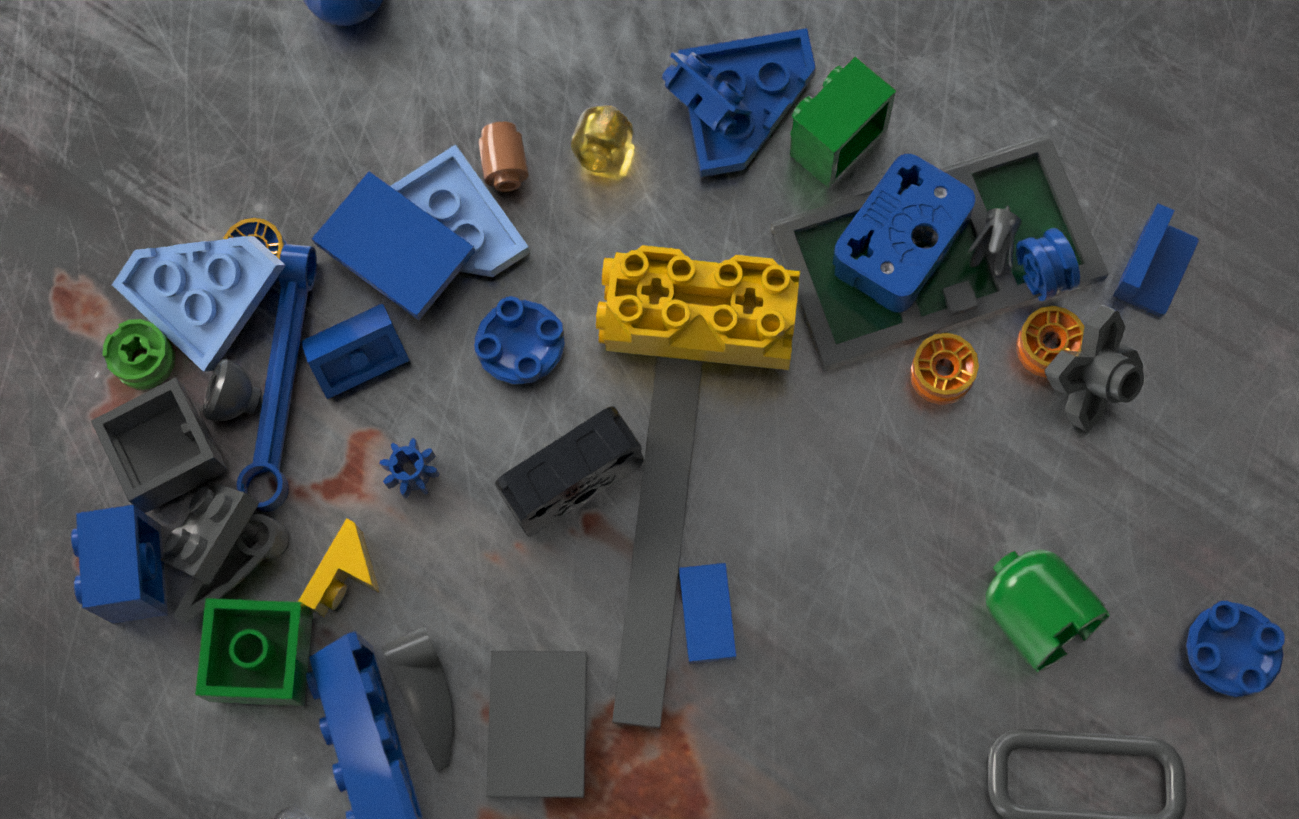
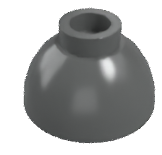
(229, 393)

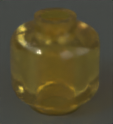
(601, 138)

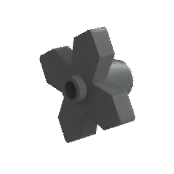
(1098, 371)

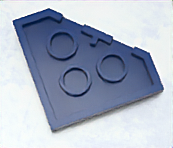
(771, 77)

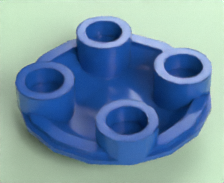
(519, 341)
(1235, 649)

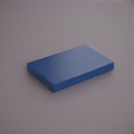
(393, 245)

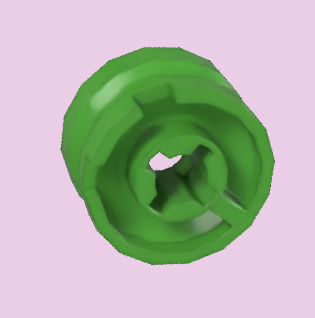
(147, 369)

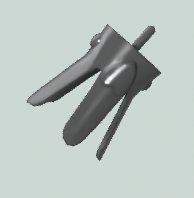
(998, 237)

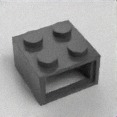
(159, 445)

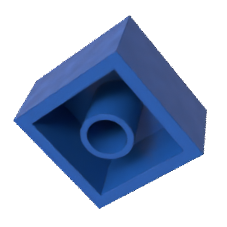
(119, 564)

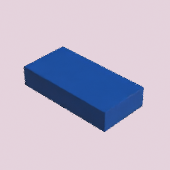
(707, 613)

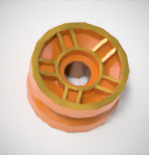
(1056, 321)
(952, 353)

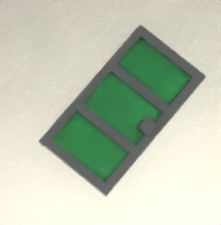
(854, 326)

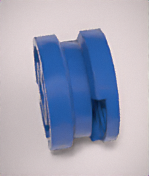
(1048, 264)

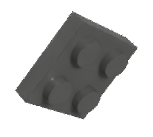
(208, 531)

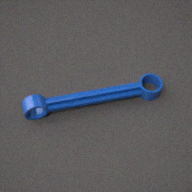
(295, 282)

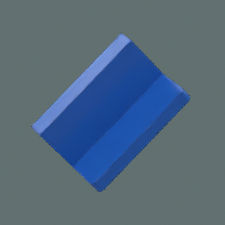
(1156, 264)
(354, 351)

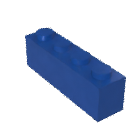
(362, 731)

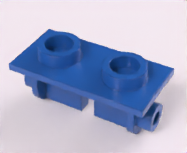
(719, 100)

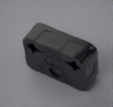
(570, 471)

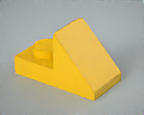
(345, 558)

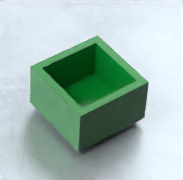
(840, 121)

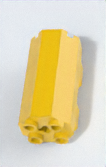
(698, 309)

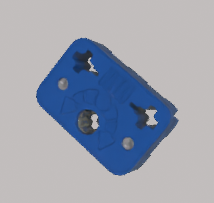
(890, 224)

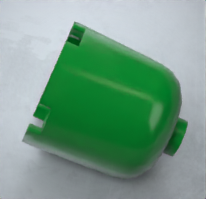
(1042, 605)

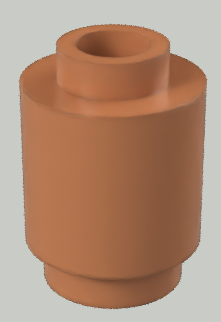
(502, 156)

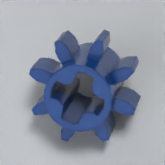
(411, 454)

